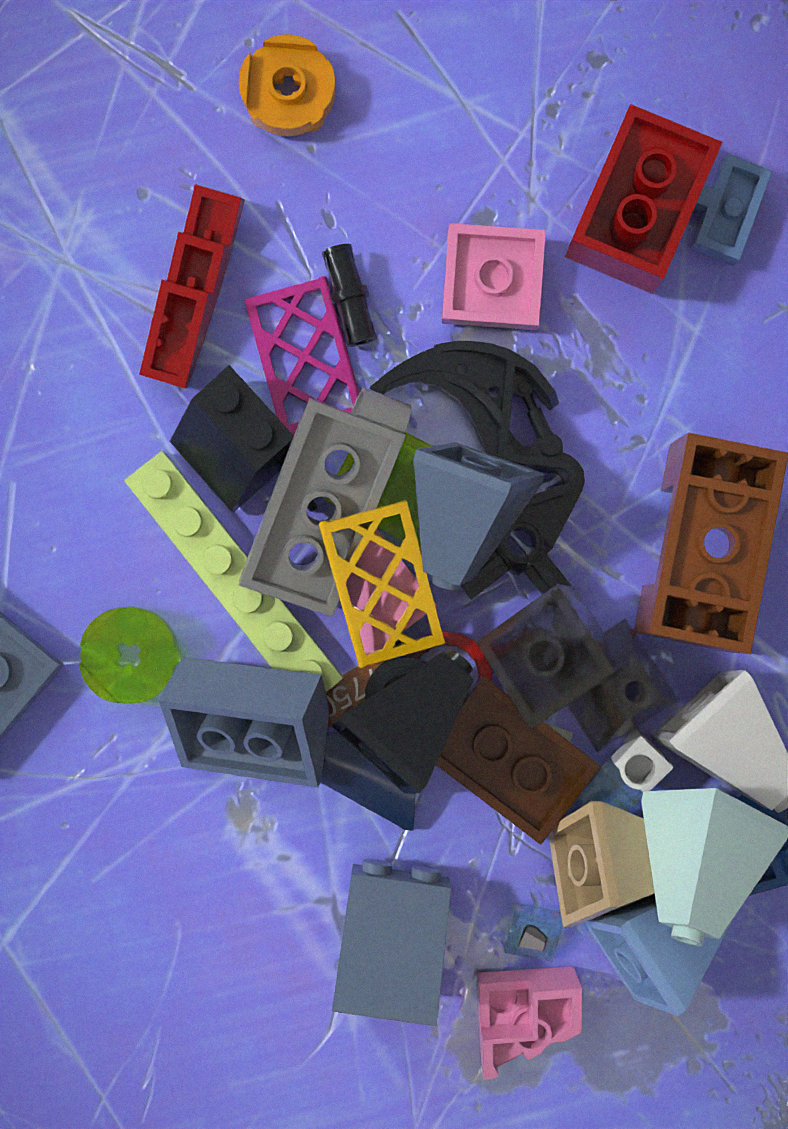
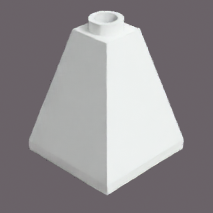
(732, 739)

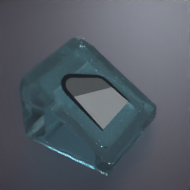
(533, 932)

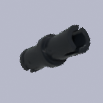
(349, 295)

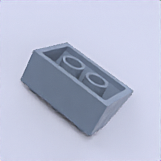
(247, 720)

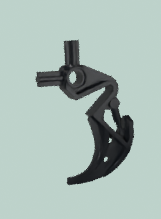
(513, 375)

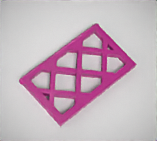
(266, 343)

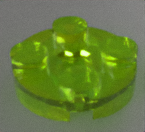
(101, 655)

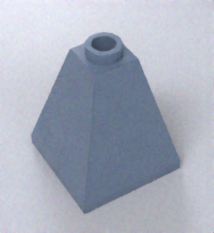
(466, 508)

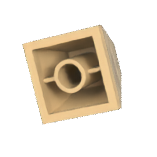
(599, 862)

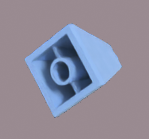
(648, 960)

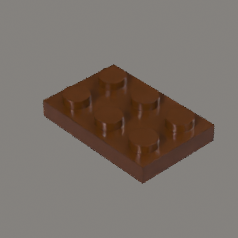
(513, 768)

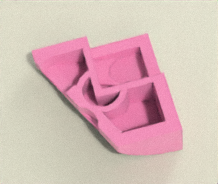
(388, 607)
(526, 1013)

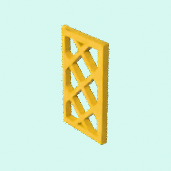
(421, 599)

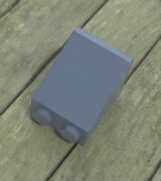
(393, 943)

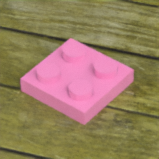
(493, 276)

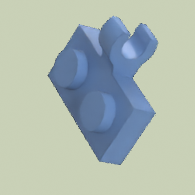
(729, 209)

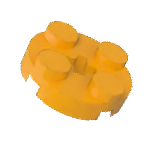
(268, 66)

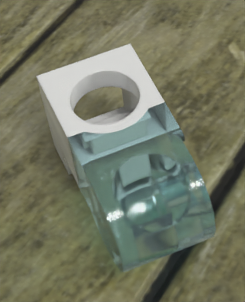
(629, 772)

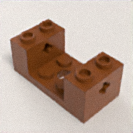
(702, 596)

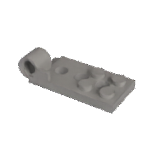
(374, 439)

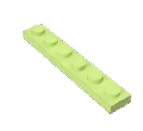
(220, 564)

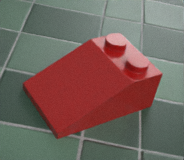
(643, 199)

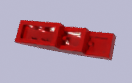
(192, 287)

